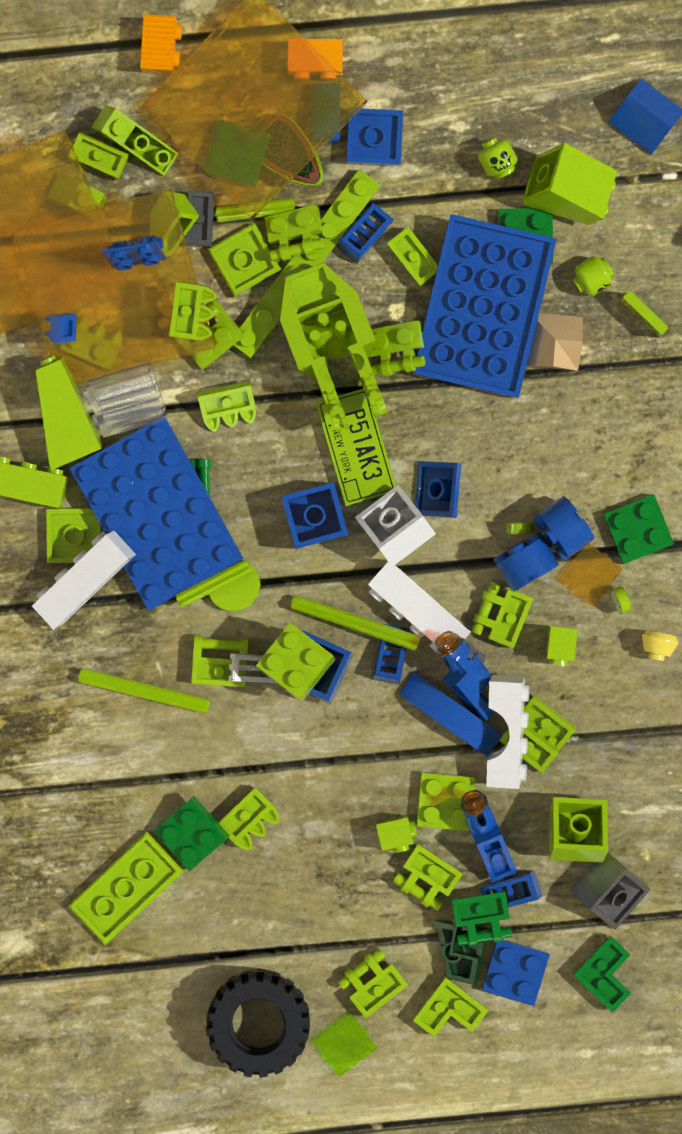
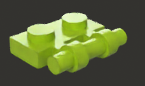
(291, 226)
(396, 339)
(509, 618)
(432, 870)
(378, 989)

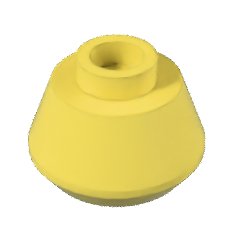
(659, 644)

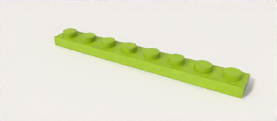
(334, 226)

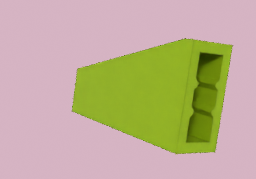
(65, 417)

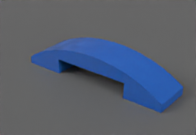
(450, 714)

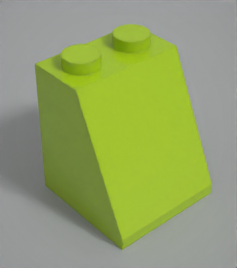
(570, 185)

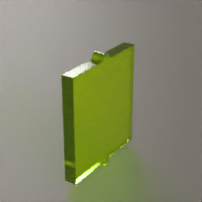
(345, 1044)

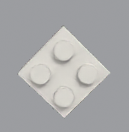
(395, 525)

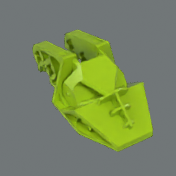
(323, 323)

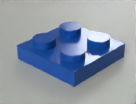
(375, 137)
(515, 971)

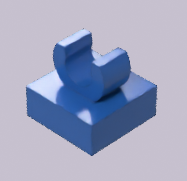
(62, 327)

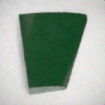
(462, 962)

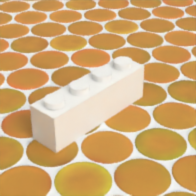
(83, 580)
(414, 604)

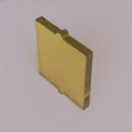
(590, 574)

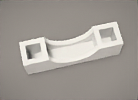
(508, 698)

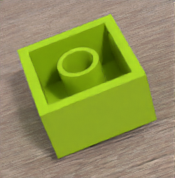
(295, 662)
(578, 829)

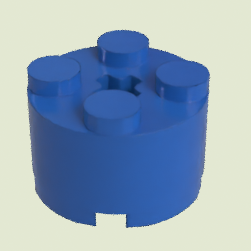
(563, 528)
(526, 561)

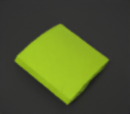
(545, 733)

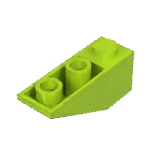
(134, 139)

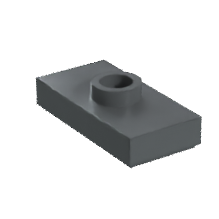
(202, 230)

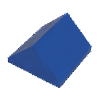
(646, 116)
(437, 488)

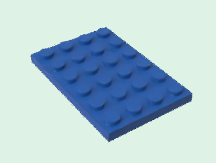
(485, 305)
(160, 510)

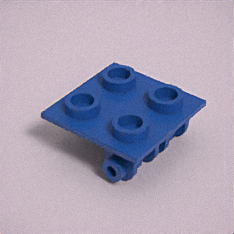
(146, 253)

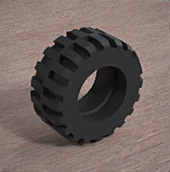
(253, 1059)

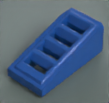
(353, 252)
(385, 676)
(519, 879)

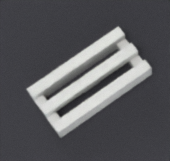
(235, 667)

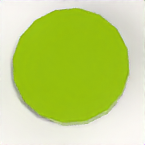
(238, 593)

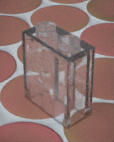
(125, 400)

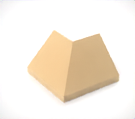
(556, 342)

